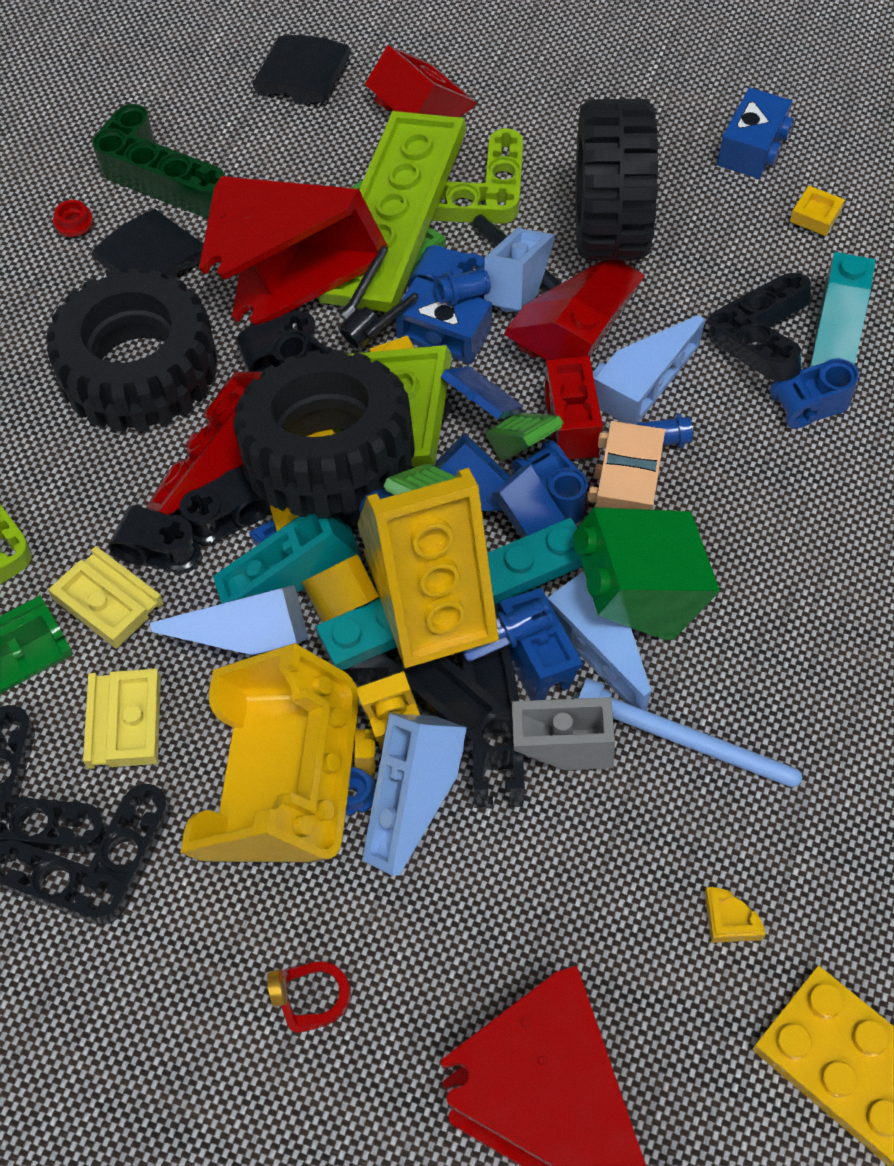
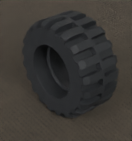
(616, 179)
(124, 310)
(317, 395)

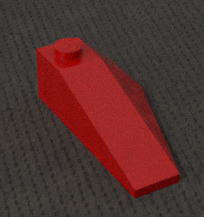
(577, 312)
(210, 450)

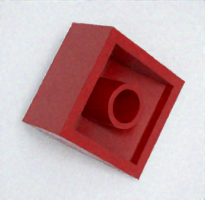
(415, 86)

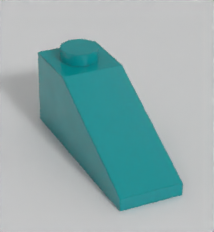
(843, 308)
(288, 558)

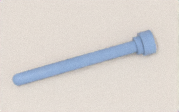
(695, 739)

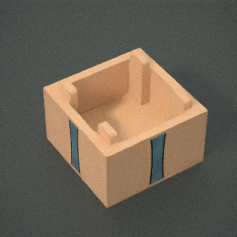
(628, 467)

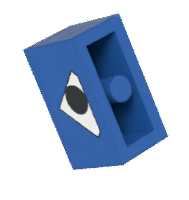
(755, 133)
(437, 324)

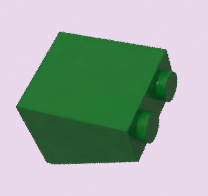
(645, 568)

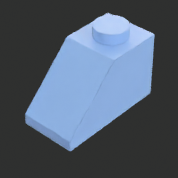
(517, 268)

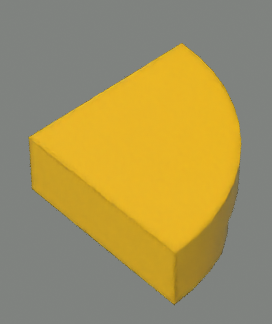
(365, 750)
(731, 918)

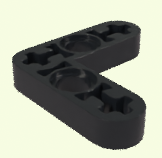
(740, 324)
(71, 813)
(101, 873)

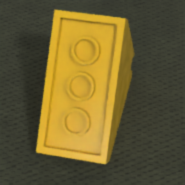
(431, 568)

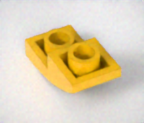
(340, 588)
(386, 697)

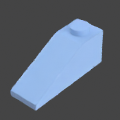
(644, 369)
(242, 625)
(602, 642)
(413, 779)

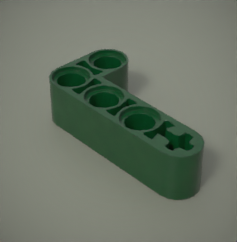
(134, 160)

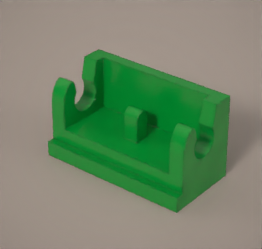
(29, 643)

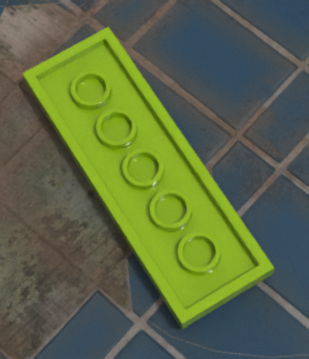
(402, 197)

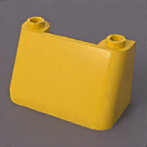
(284, 760)

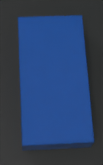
(527, 502)

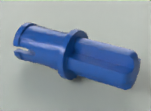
(514, 627)

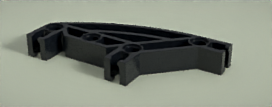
(471, 696)

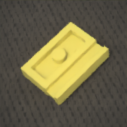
(105, 597)
(122, 719)

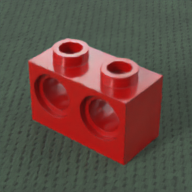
(573, 397)

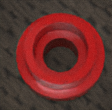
(72, 218)

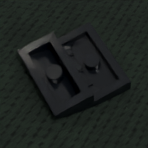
(302, 67)
(149, 244)

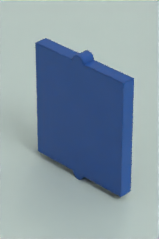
(482, 392)

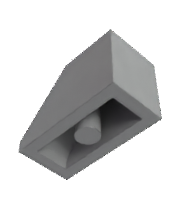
(566, 732)

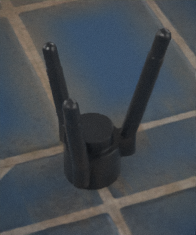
(364, 325)

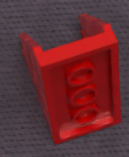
(286, 242)
(543, 1083)

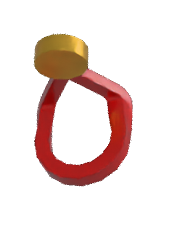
(278, 984)

